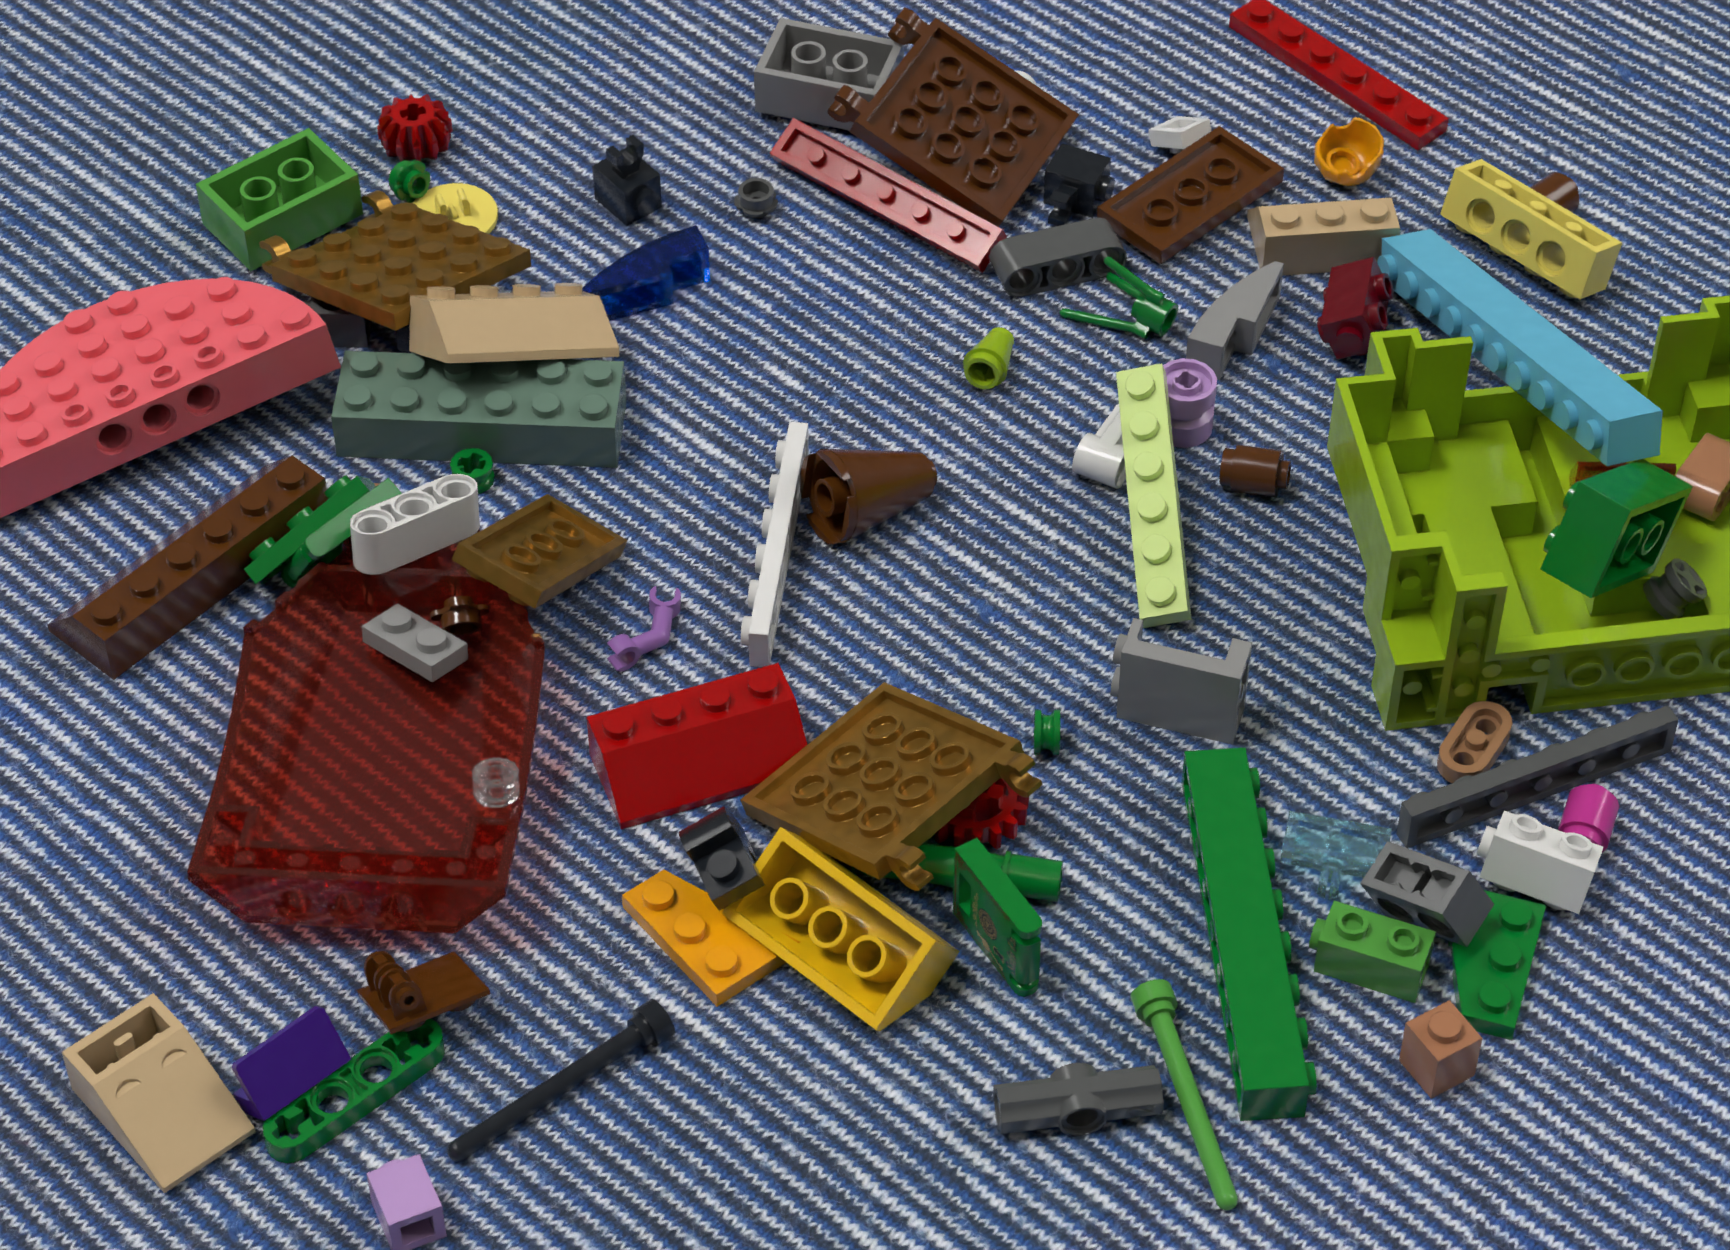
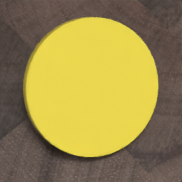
(461, 204)

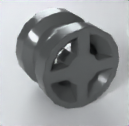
(1674, 589)

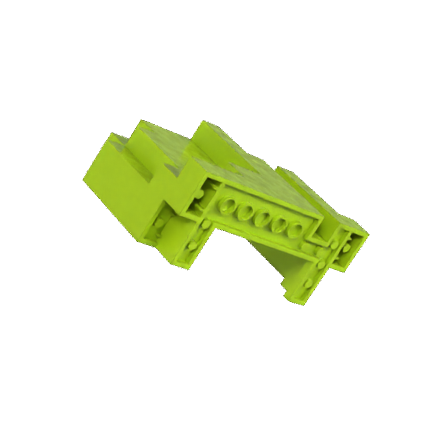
(1454, 522)

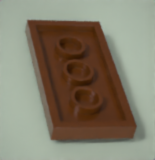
(1190, 194)

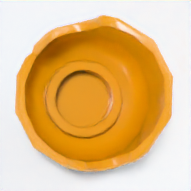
(1349, 152)

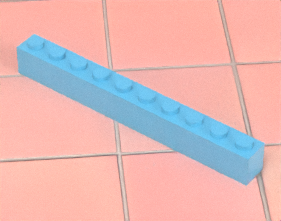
(1523, 348)

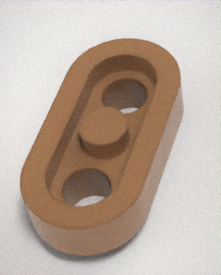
(1467, 747)

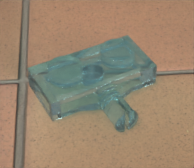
(1332, 847)

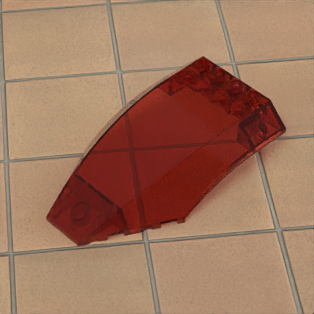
(355, 774)

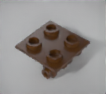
(412, 996)

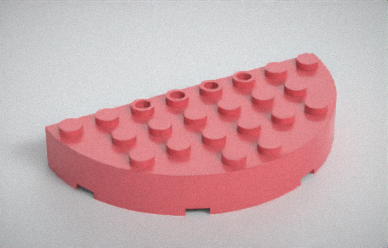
(145, 375)

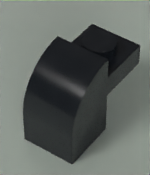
(722, 857)

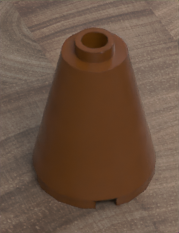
(862, 488)

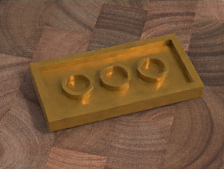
(539, 551)

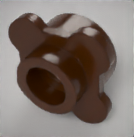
(460, 615)

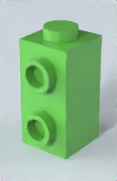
(1372, 951)

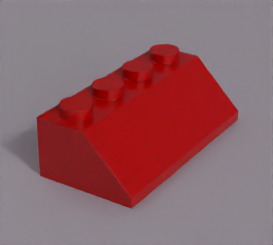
(695, 744)

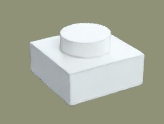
(1179, 133)

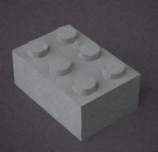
(812, 62)

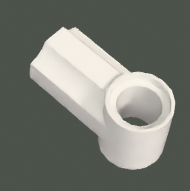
(1102, 454)

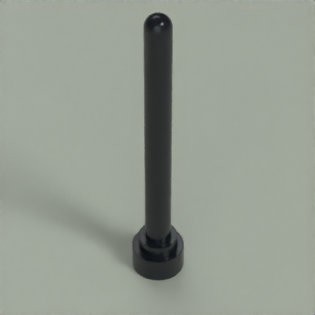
(646, 1027)

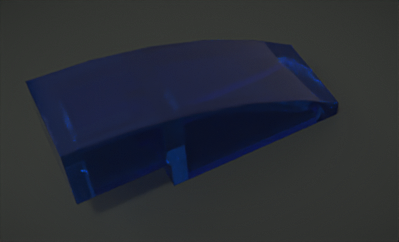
(651, 274)

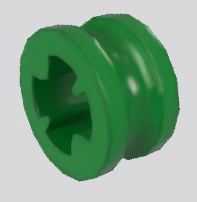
(475, 464)
(1046, 732)

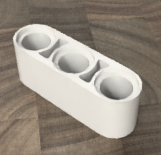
(415, 524)

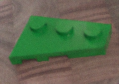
(272, 556)
(1496, 965)

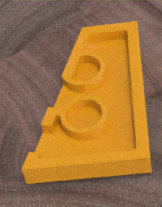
(698, 936)

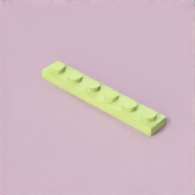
(1153, 496)

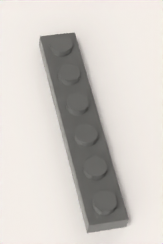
(1536, 776)

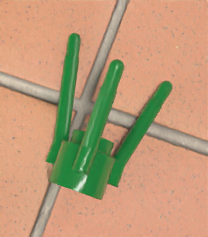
(1150, 308)

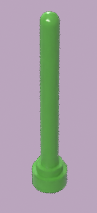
(1156, 1005)

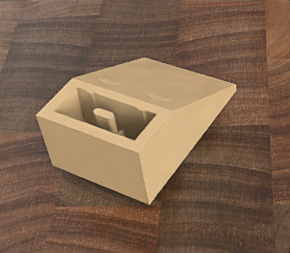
(156, 1093)

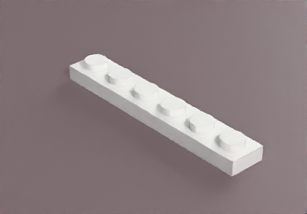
(774, 556)

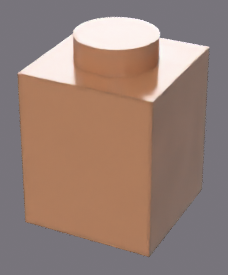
(1440, 1049)

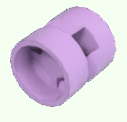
(1190, 401)

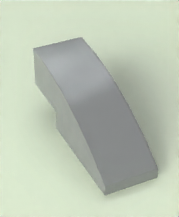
(1236, 319)

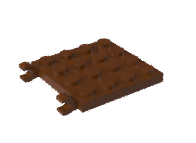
(958, 119)

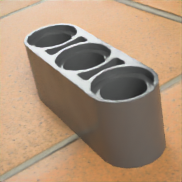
(1056, 257)

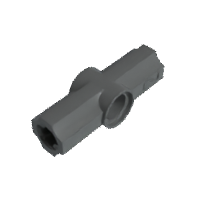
(1078, 1099)

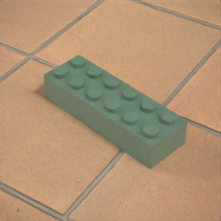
(511, 409)

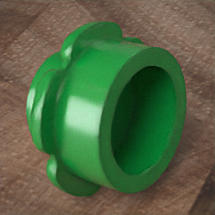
(409, 180)

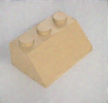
(1321, 234)

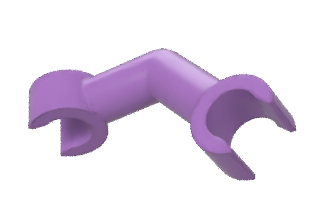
(629, 649)

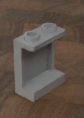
(1180, 687)

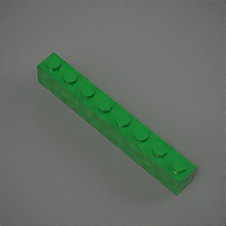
(1245, 936)

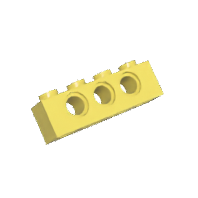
(1530, 229)

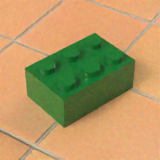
(1614, 527)

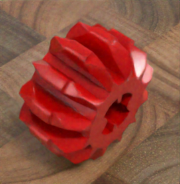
(414, 128)

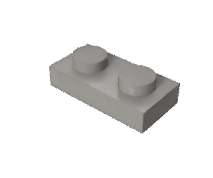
(415, 642)

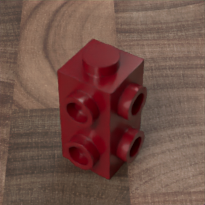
(1354, 307)

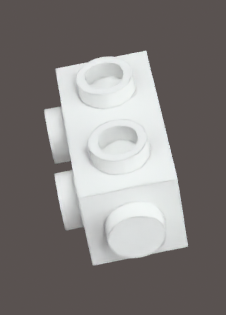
(1539, 861)

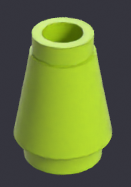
(989, 359)

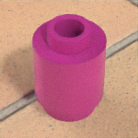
(1590, 812)

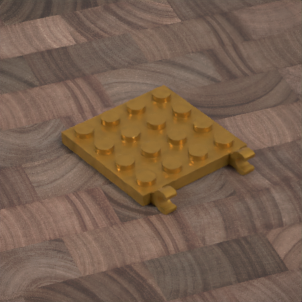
(391, 258)
(888, 782)

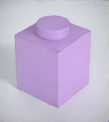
(406, 1203)

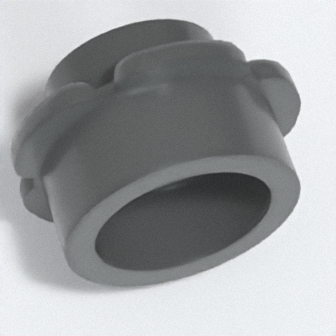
(756, 198)

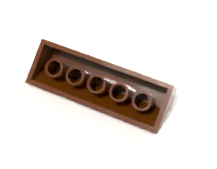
(187, 569)

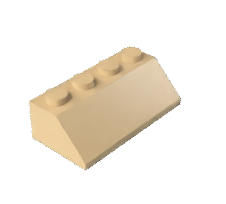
(510, 325)

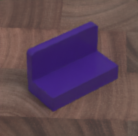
(288, 1064)

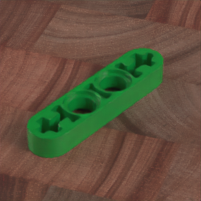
(361, 1095)

